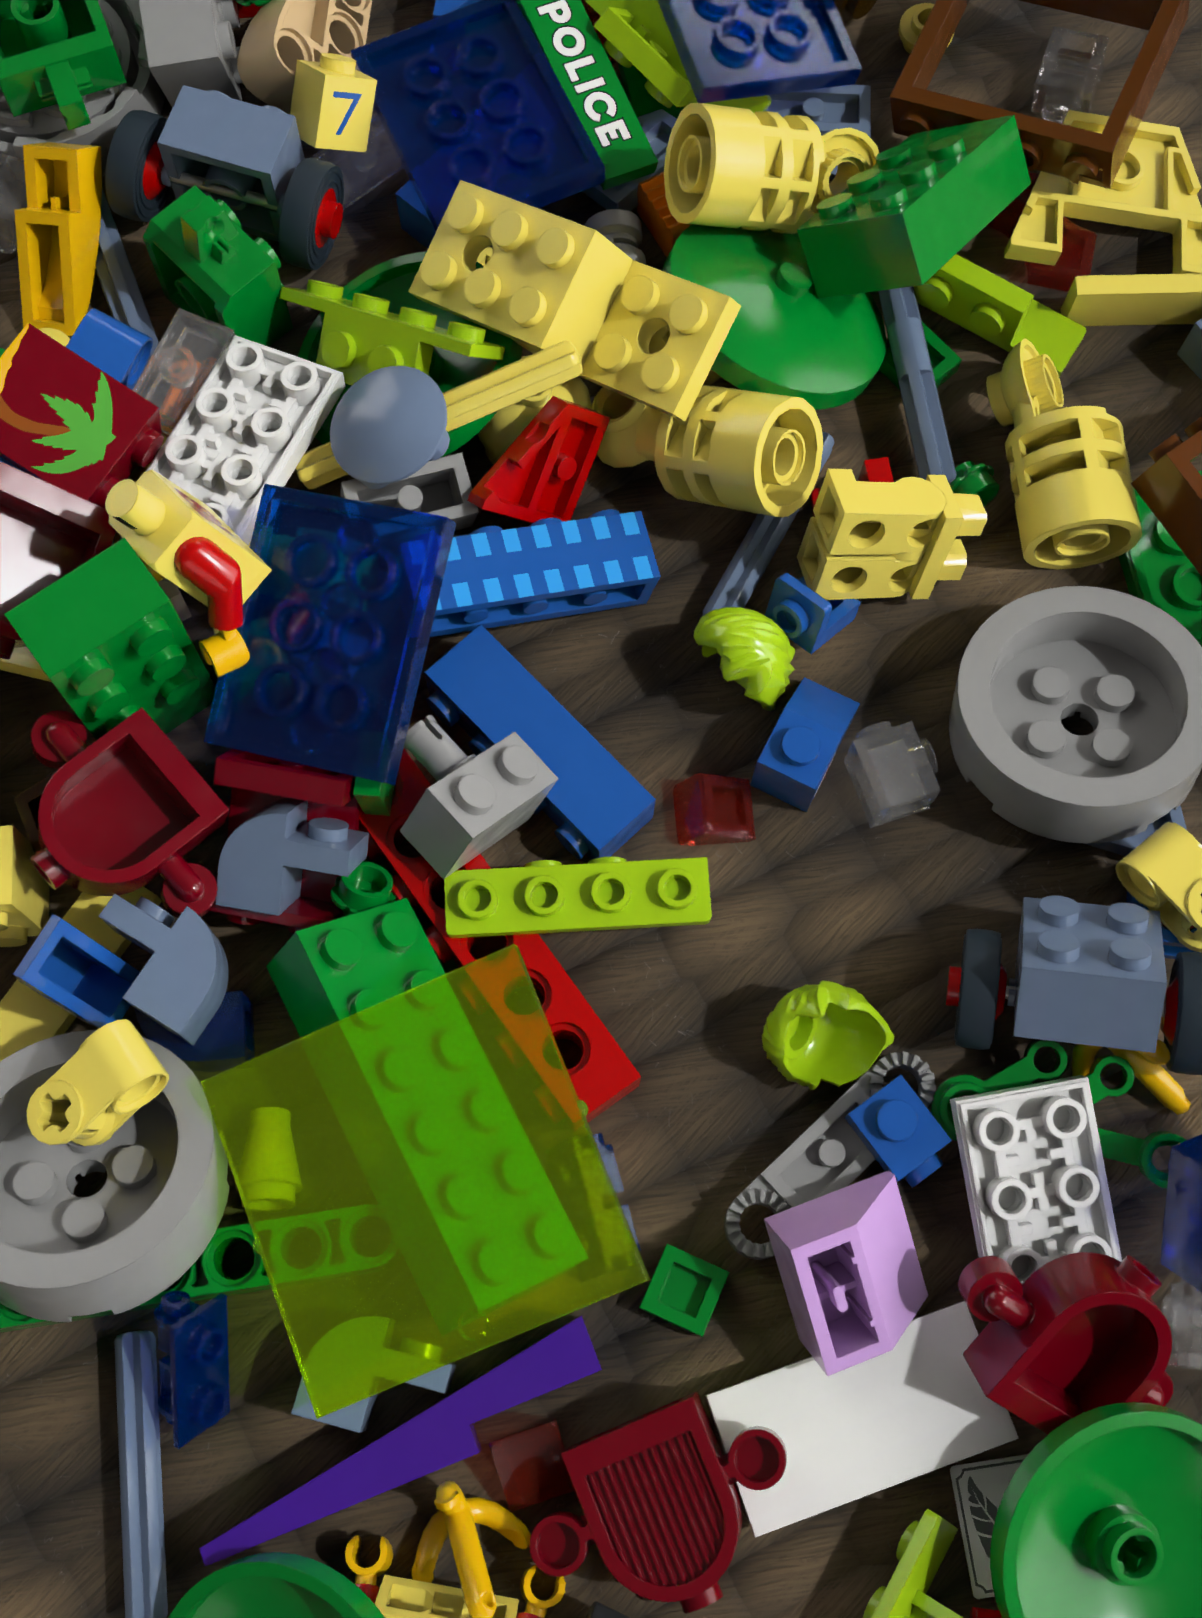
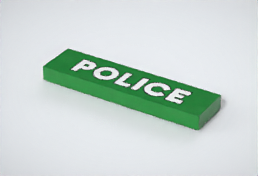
(591, 87)

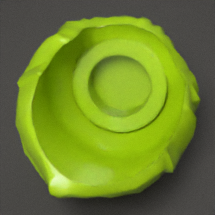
(751, 651)
(824, 1035)

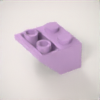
(849, 1271)

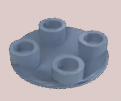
(389, 426)

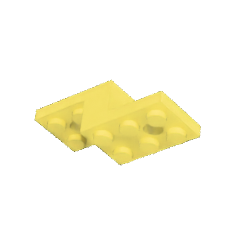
(572, 284)

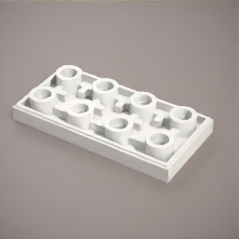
(247, 429)
(1035, 1173)
(866, 1422)

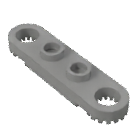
(823, 1157)

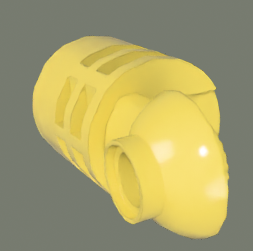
(756, 167)
(730, 452)
(1064, 467)

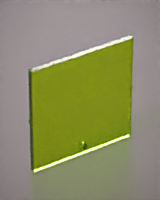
(422, 1181)

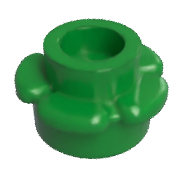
(975, 480)
(363, 889)

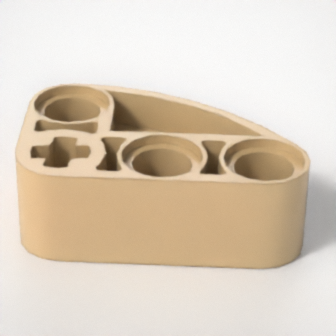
(294, 32)

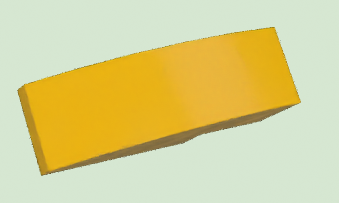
(59, 233)

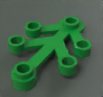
(1023, 1072)

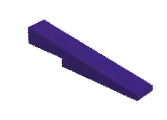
(421, 1444)

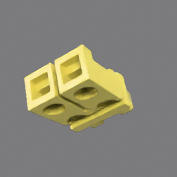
(886, 536)

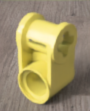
(1168, 878)
(97, 1088)

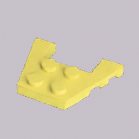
(1150, 192)

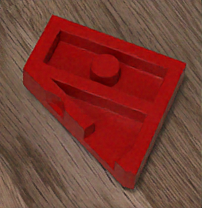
(544, 465)

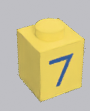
(333, 103)

